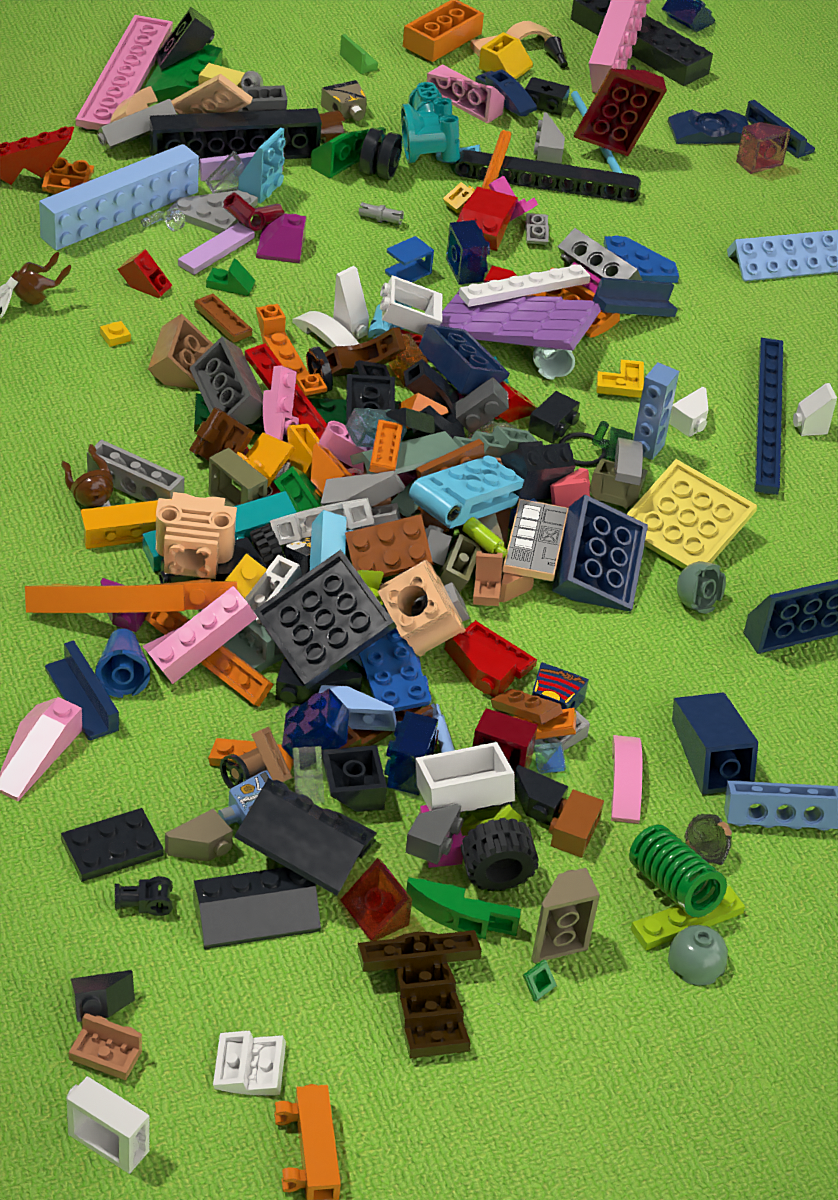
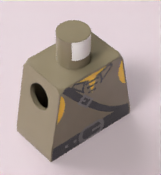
(346, 98)

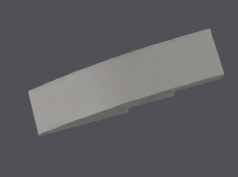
(628, 461)

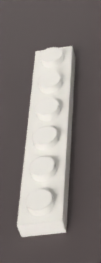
(524, 285)

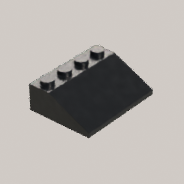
(302, 836)

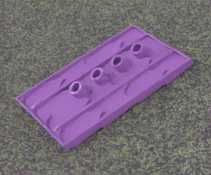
(524, 320)

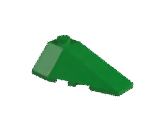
(339, 153)

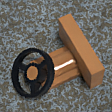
(263, 758)

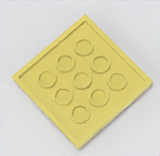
(690, 515)

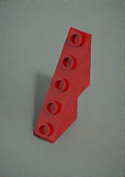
(33, 153)

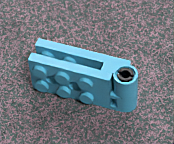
(467, 491)

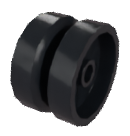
(380, 153)

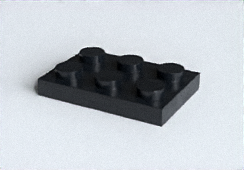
(112, 844)

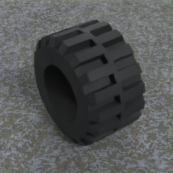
(499, 854)

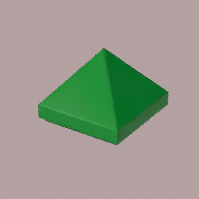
(539, 980)

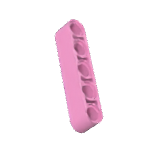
(342, 446)

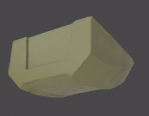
(606, 489)

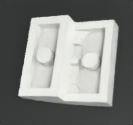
(249, 1064)

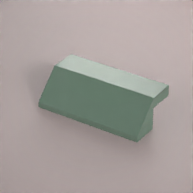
(414, 452)

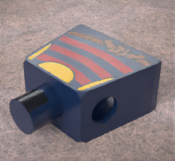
(560, 686)

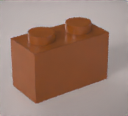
(576, 822)

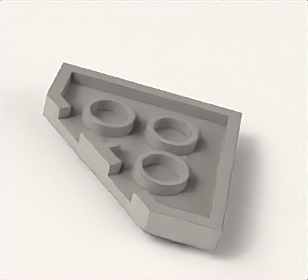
(208, 210)

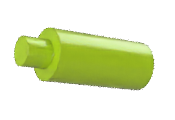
(484, 537)

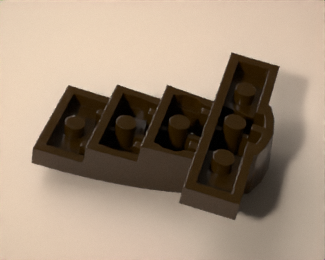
(425, 986)

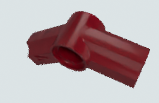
(244, 211)

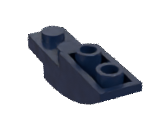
(516, 97)

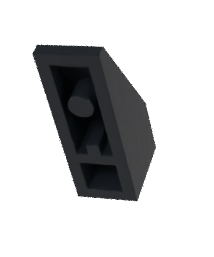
(292, 689)

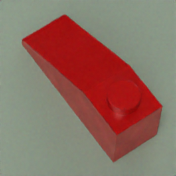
(481, 665)

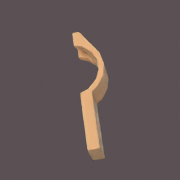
(518, 31)

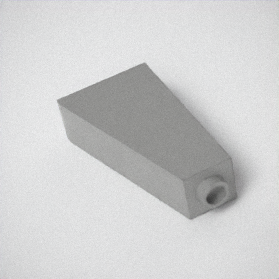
(132, 126)

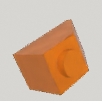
(324, 467)

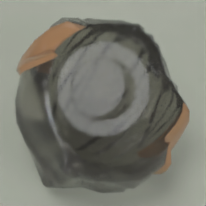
(709, 838)

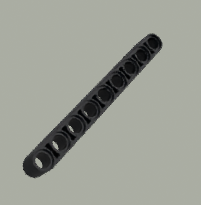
(559, 177)

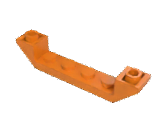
(272, 330)

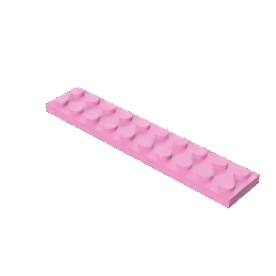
(125, 70)

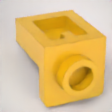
(458, 197)

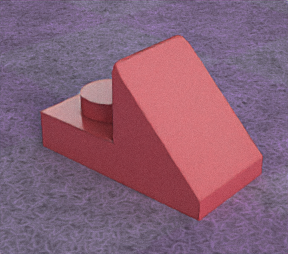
(570, 488)

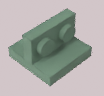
(255, 646)

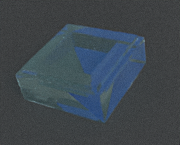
(549, 757)

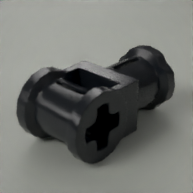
(146, 896)

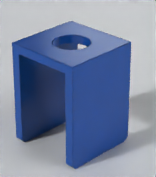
(410, 256)

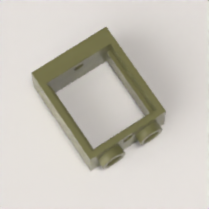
(229, 466)

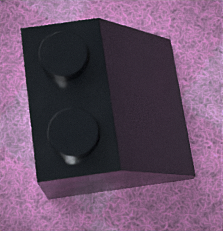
(356, 777)

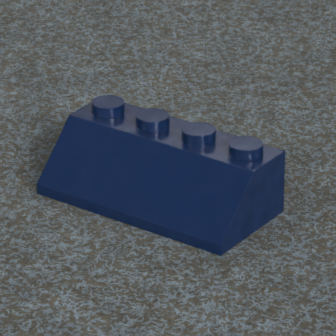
(460, 358)

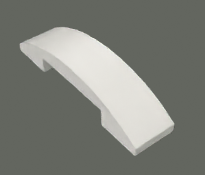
(326, 328)
(299, 525)

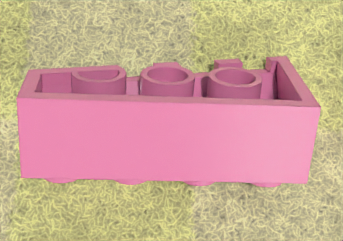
(472, 97)
(201, 636)

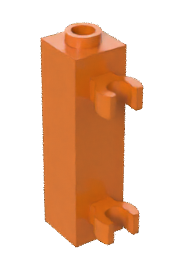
(316, 1141)

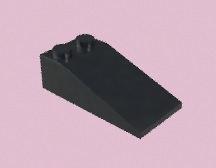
(369, 392)

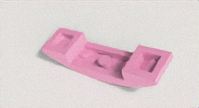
(626, 779)

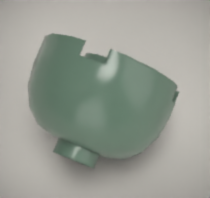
(701, 586)
(698, 955)

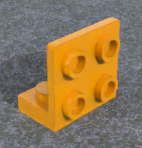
(268, 455)

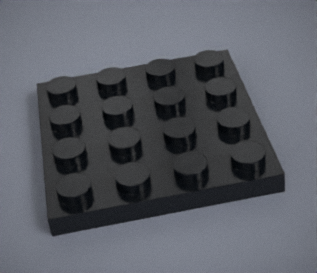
(324, 619)

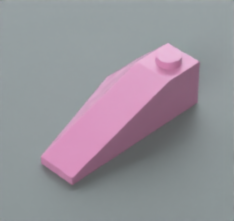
(38, 743)

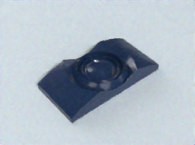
(708, 127)

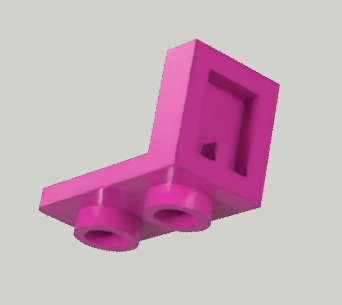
(501, 185)

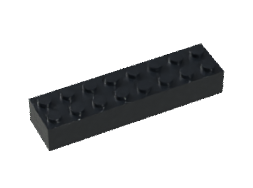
(655, 44)
(240, 132)

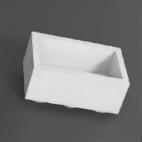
(466, 777)

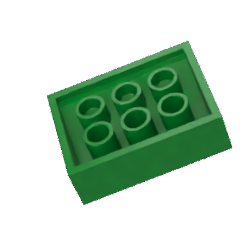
(183, 74)

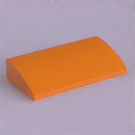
(603, 321)

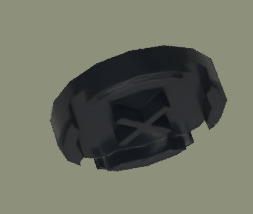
(318, 363)

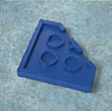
(649, 263)

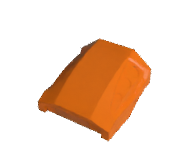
(66, 175)

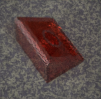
(378, 902)

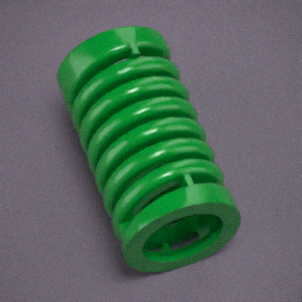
(678, 870)

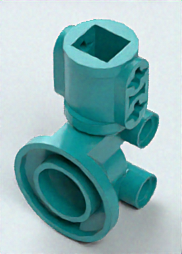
(429, 125)

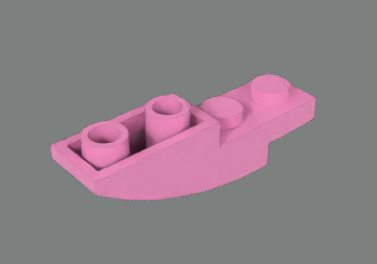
(279, 403)

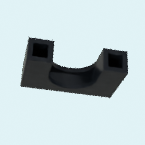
(425, 380)

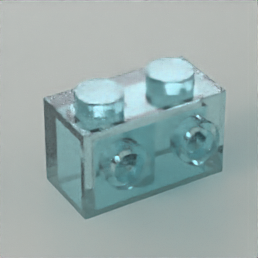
(363, 425)

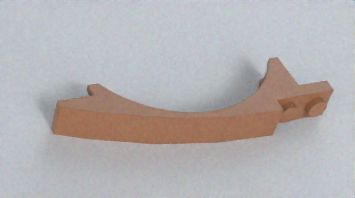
(490, 567)

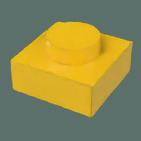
(115, 333)

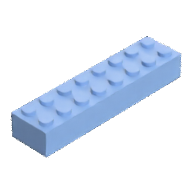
(118, 196)

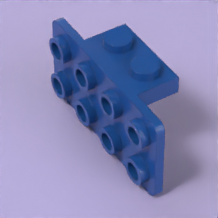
(395, 673)

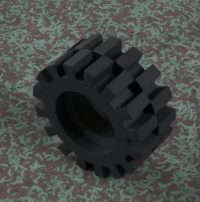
(266, 544)

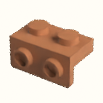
(106, 1046)

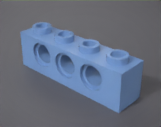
(655, 409)
(770, 796)

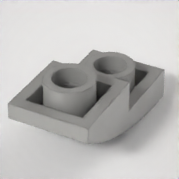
(537, 228)

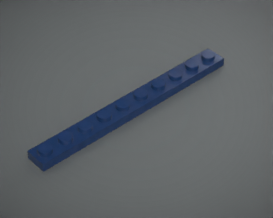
(769, 417)

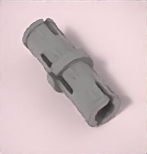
(381, 213)

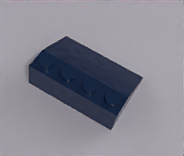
(600, 555)
(794, 617)

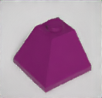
(283, 239)

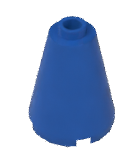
(123, 665)

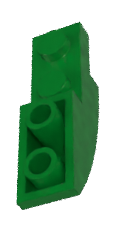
(451, 909)

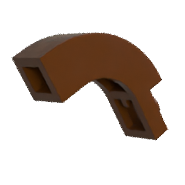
(378, 350)

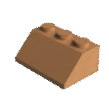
(176, 351)

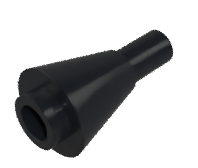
(554, 47)

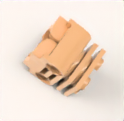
(194, 534)
(437, 622)

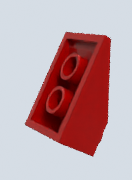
(491, 212)

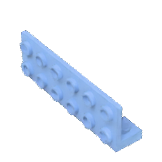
(786, 255)

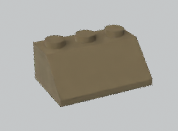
(566, 916)

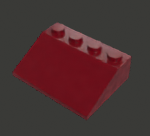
(621, 109)

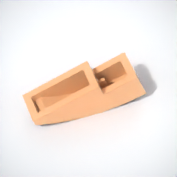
(134, 103)

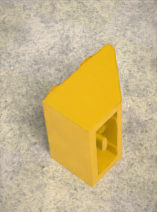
(506, 54)

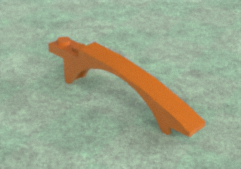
(124, 598)

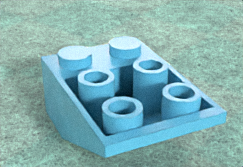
(264, 170)

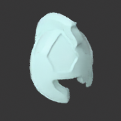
(553, 362)

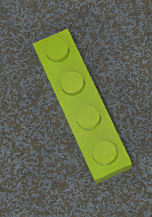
(665, 925)

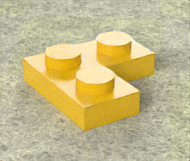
(627, 383)

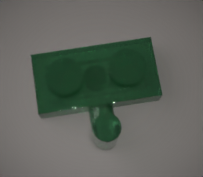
(611, 442)

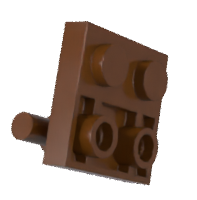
(220, 433)

